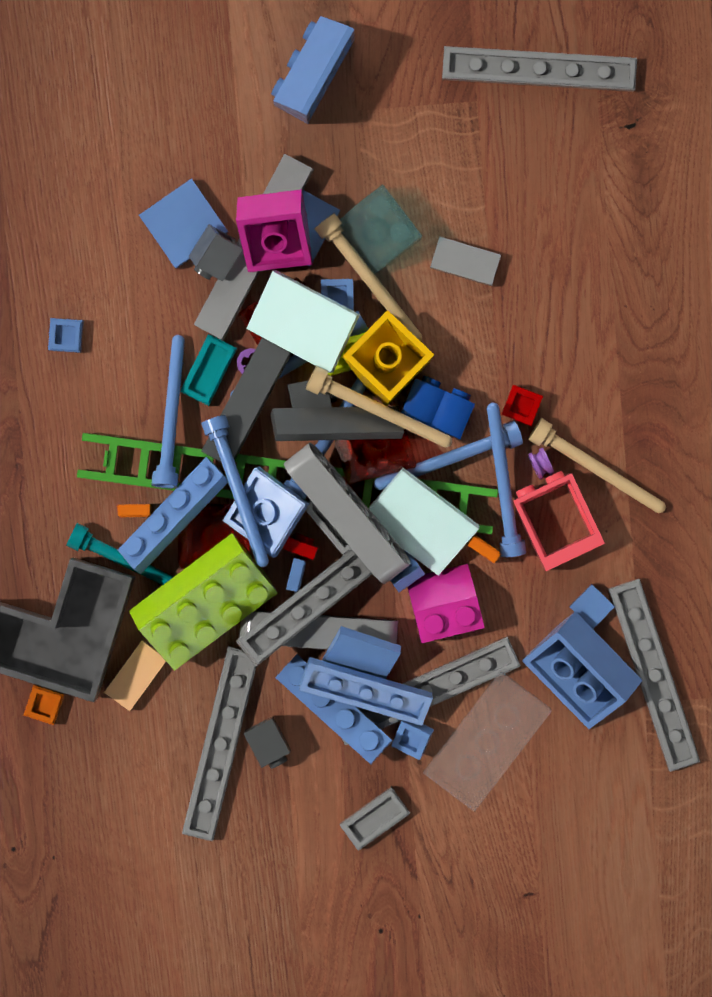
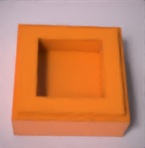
(134, 510)
(483, 548)
(44, 704)

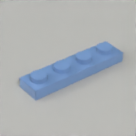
(173, 515)
(365, 691)
(340, 717)

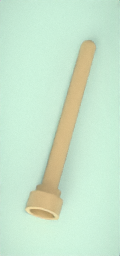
(332, 231)
(323, 383)
(545, 435)

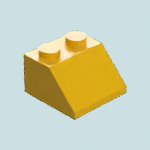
(387, 358)

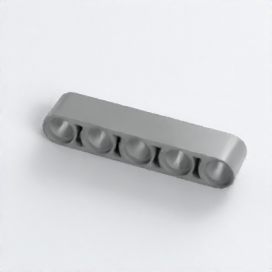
(347, 513)
(323, 629)

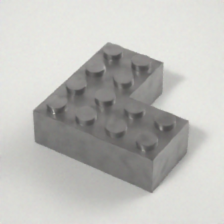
(77, 642)

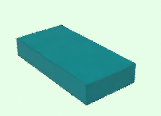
(208, 369)

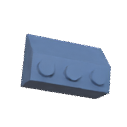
(313, 68)
(582, 670)

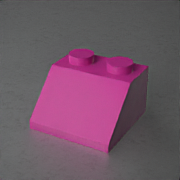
(274, 230)
(445, 604)

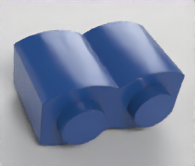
(438, 407)

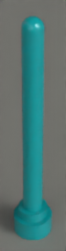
(83, 540)

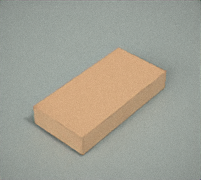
(135, 675)

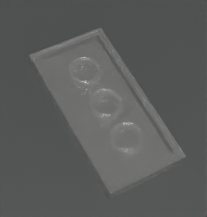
(487, 741)

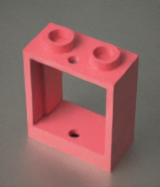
(571, 550)

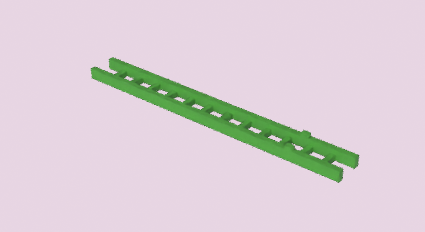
(111, 456)

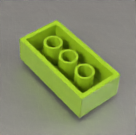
(202, 602)

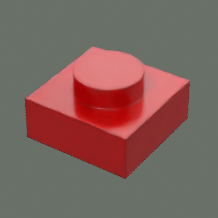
(521, 405)
(301, 545)

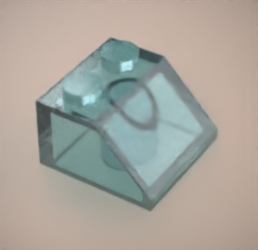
(379, 229)

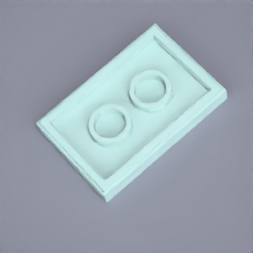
(303, 321)
(422, 521)

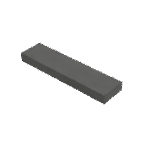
(251, 395)
(331, 424)

